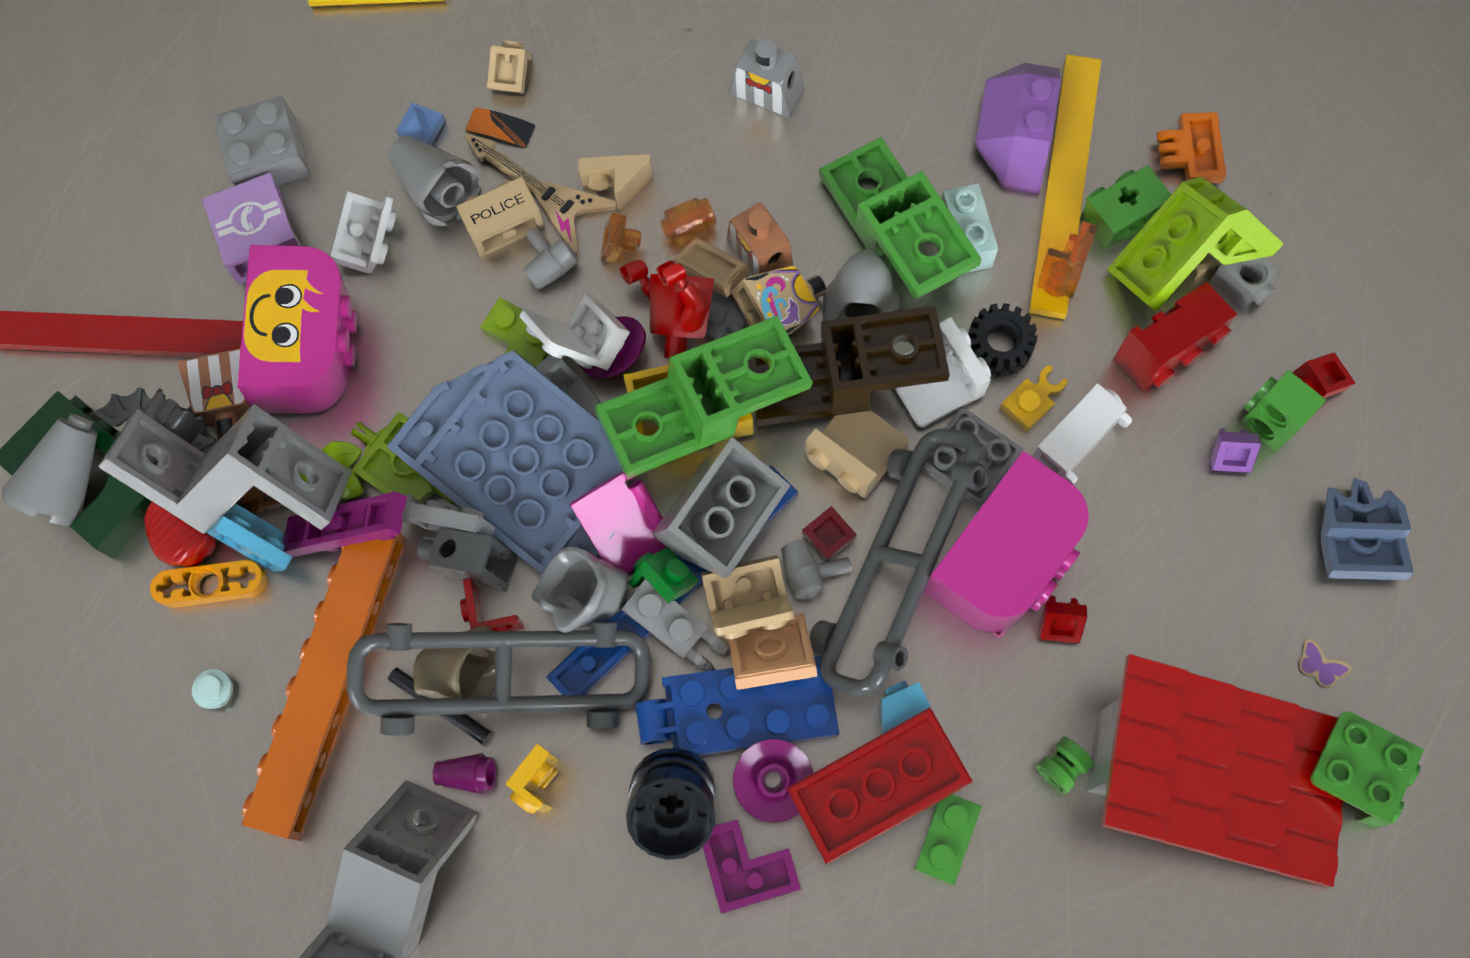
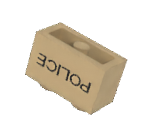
(500, 216)

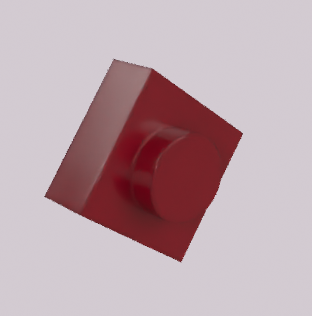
(829, 533)

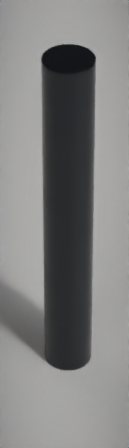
(461, 721)

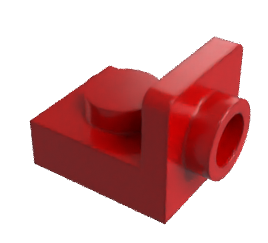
(1325, 375)

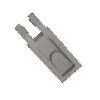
(671, 625)

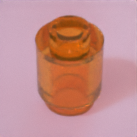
(688, 220)

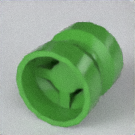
(1064, 765)

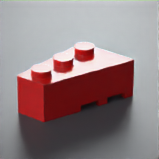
(1175, 337)

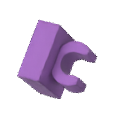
(1235, 451)

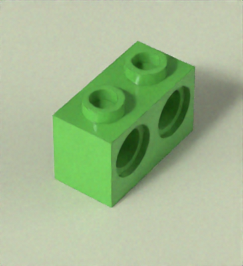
(1281, 409)

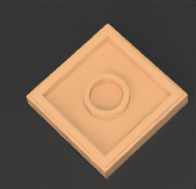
(773, 655)

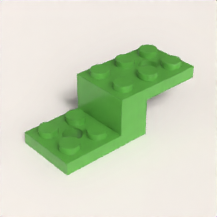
(900, 217)
(703, 396)

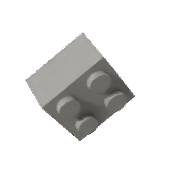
(262, 141)

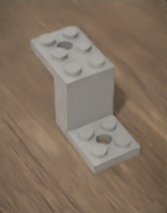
(205, 486)
(390, 876)

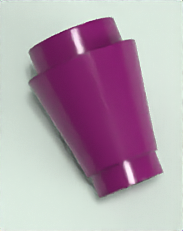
(466, 773)

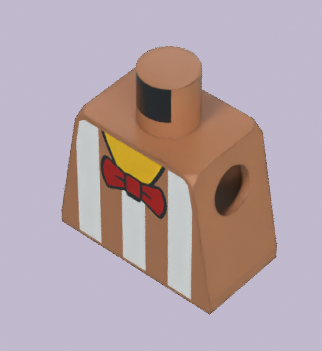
(759, 238)
(214, 390)

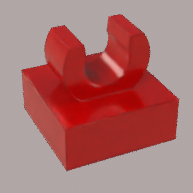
(1063, 621)

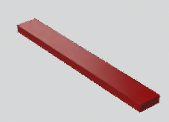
(118, 334)

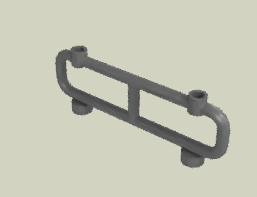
(889, 654)
(400, 714)

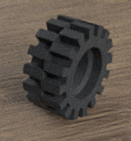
(1014, 323)

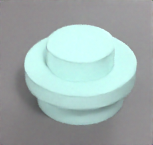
(212, 689)

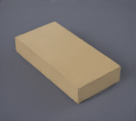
(708, 261)

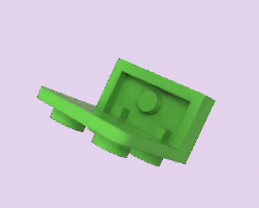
(1367, 768)

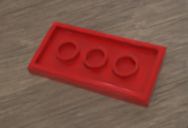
(879, 785)

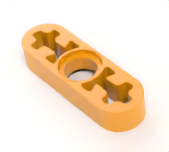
(193, 576)

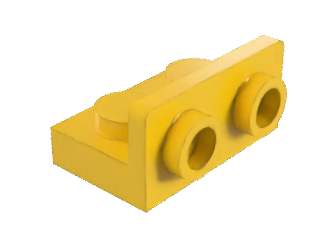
(533, 772)

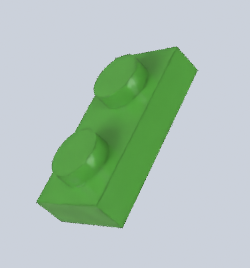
(947, 838)

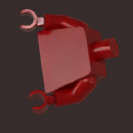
(677, 302)

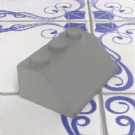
(721, 508)

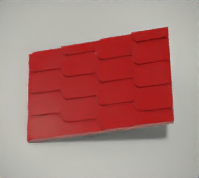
(1216, 772)

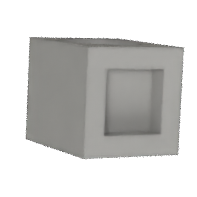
(1243, 293)

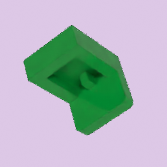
(664, 573)

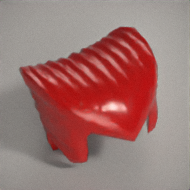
(175, 540)

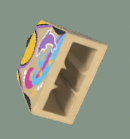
(781, 294)

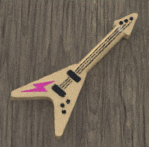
(558, 202)

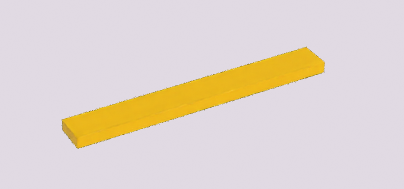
(1066, 172)

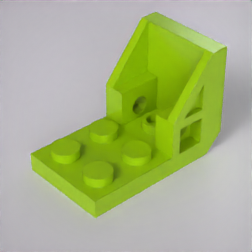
(1181, 234)

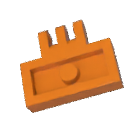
(1194, 147)

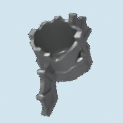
(165, 412)

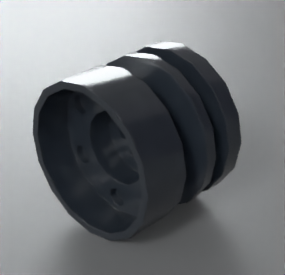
(667, 823)

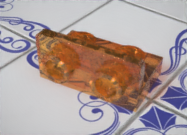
(1063, 269)

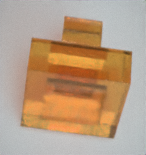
(618, 239)

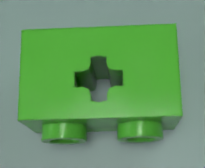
(1125, 205)

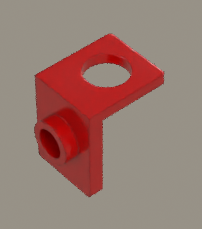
(472, 611)

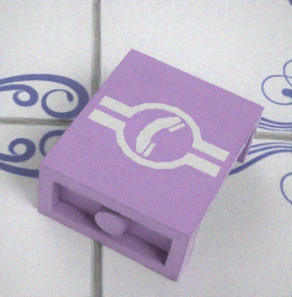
(247, 217)

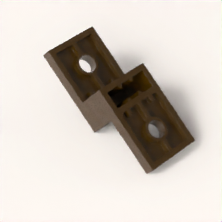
(859, 359)

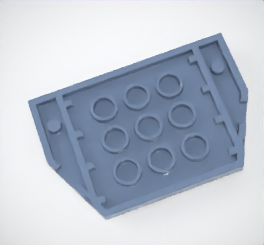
(513, 451)

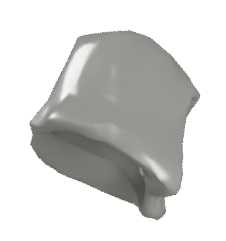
(861, 280)
(592, 596)

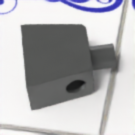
(469, 555)

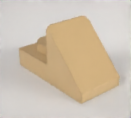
(624, 172)

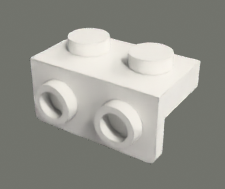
(361, 232)

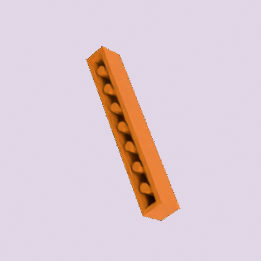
(318, 693)

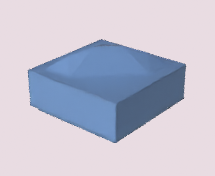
(421, 123)

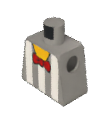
(768, 77)

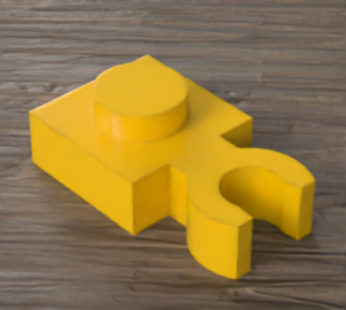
(1031, 401)

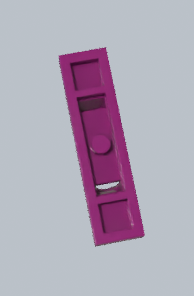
(351, 524)

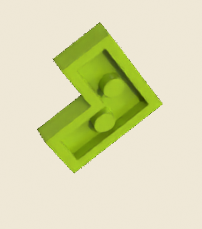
(507, 327)

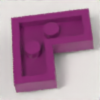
(745, 881)

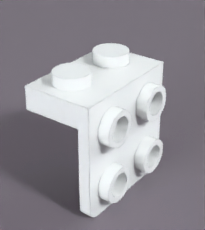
(588, 338)
(966, 382)

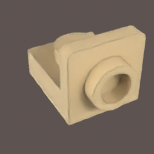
(508, 67)

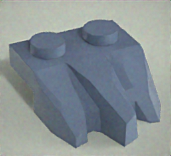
(1365, 535)

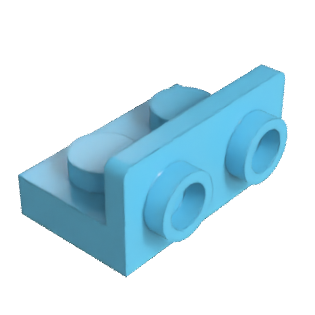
(252, 538)

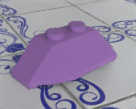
(1018, 124)

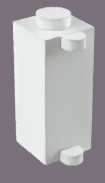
(1081, 431)

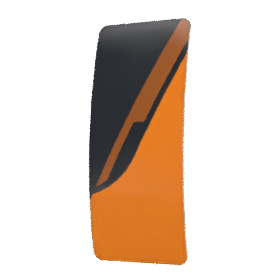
(500, 126)

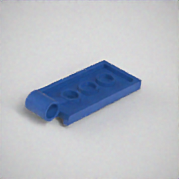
(780, 711)

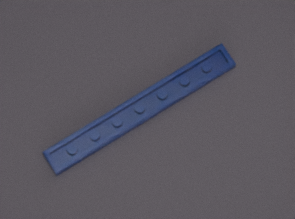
(590, 665)

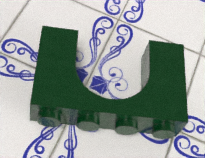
(117, 510)

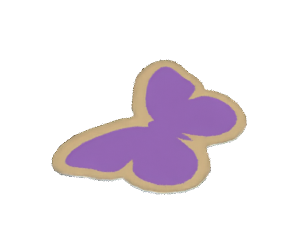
(1325, 670)

